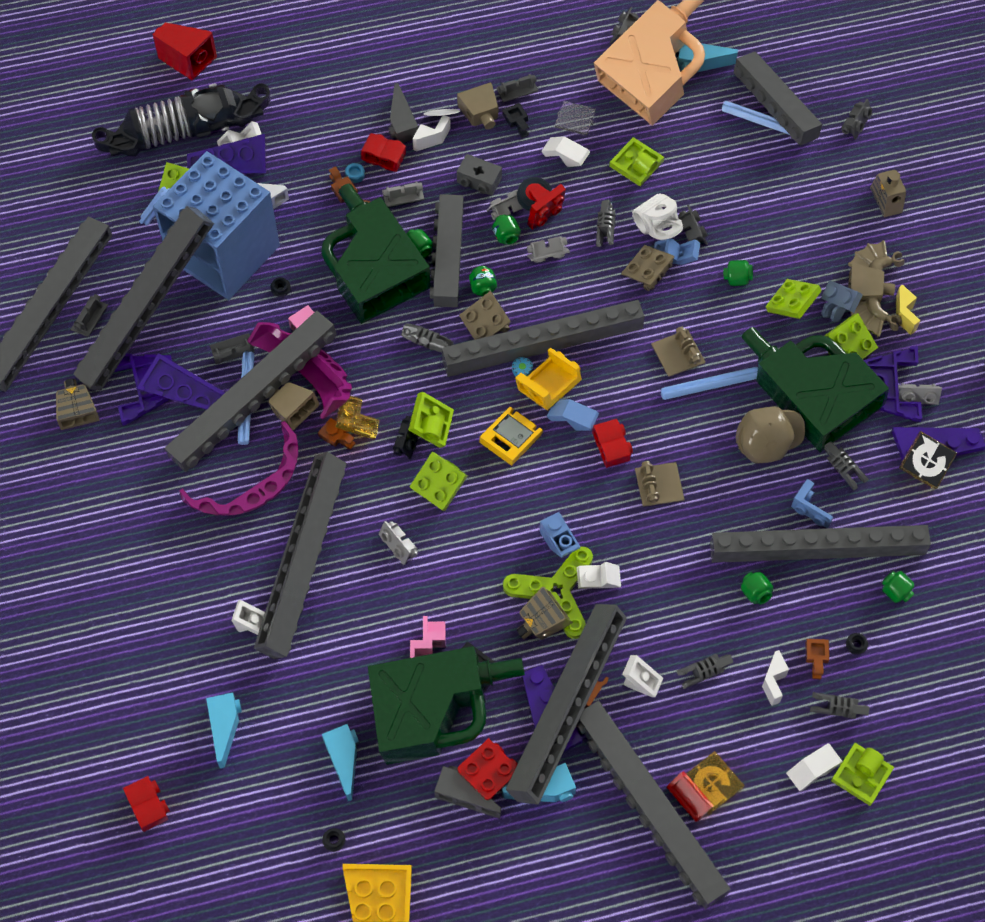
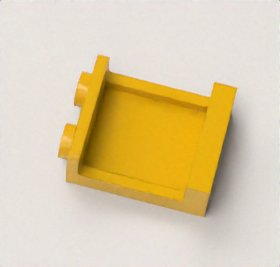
(550, 379)

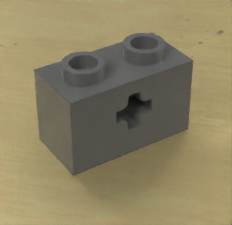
(479, 174)

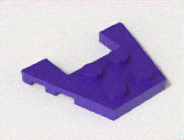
(886, 370)
(147, 401)

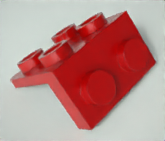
(487, 769)

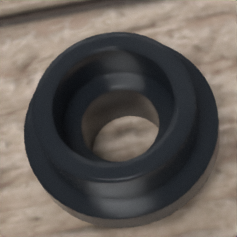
(280, 282)
(861, 639)
(333, 832)

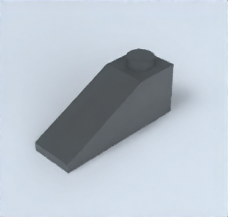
(402, 122)
(456, 790)

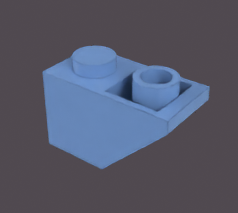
(558, 535)

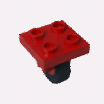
(539, 198)

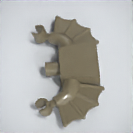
(868, 279)

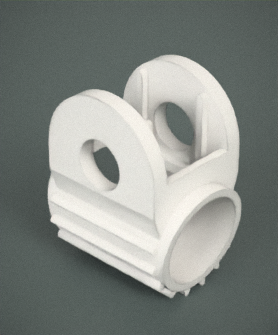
(652, 219)

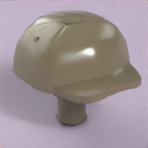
(769, 433)

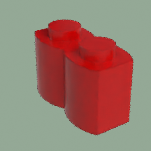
(383, 152)
(611, 442)
(146, 804)

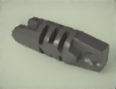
(605, 224)
(425, 337)
(844, 464)
(705, 669)
(839, 706)

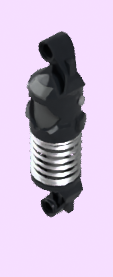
(191, 114)

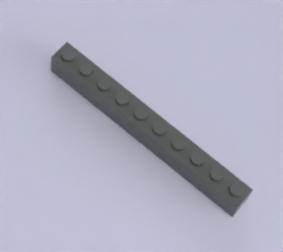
(51, 298)
(143, 298)
(540, 337)
(251, 391)
(819, 543)
(300, 556)
(566, 704)
(652, 805)

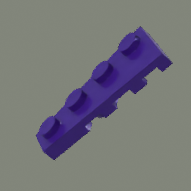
(243, 155)
(178, 384)
(958, 439)
(538, 692)

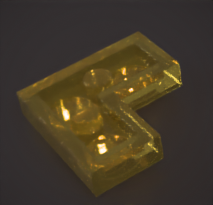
(354, 422)

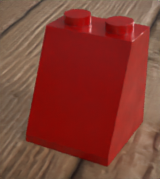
(185, 48)

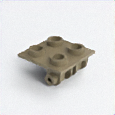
(648, 266)
(485, 317)
(678, 352)
(659, 483)

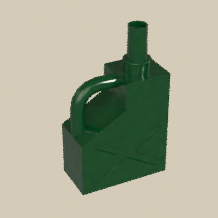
(380, 262)
(827, 391)
(421, 696)

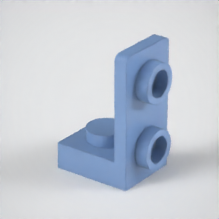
(803, 507)

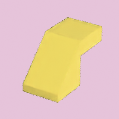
(904, 303)

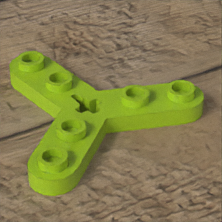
(566, 578)

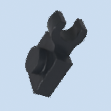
(517, 117)

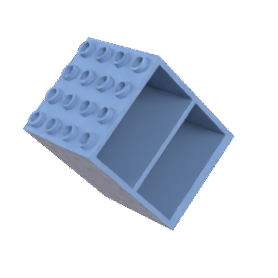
(242, 219)

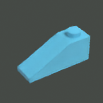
(714, 57)
(224, 721)
(343, 752)
(559, 788)

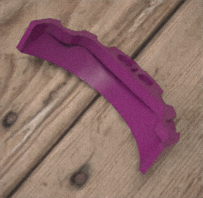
(320, 371)
(260, 493)

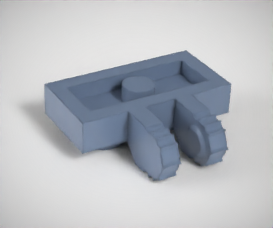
(839, 299)

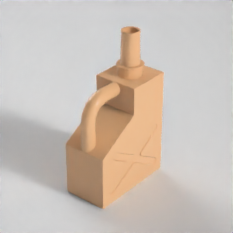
(643, 62)

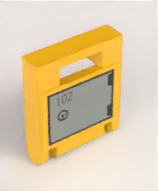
(513, 431)

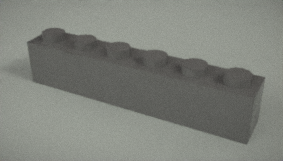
(777, 98)
(448, 250)

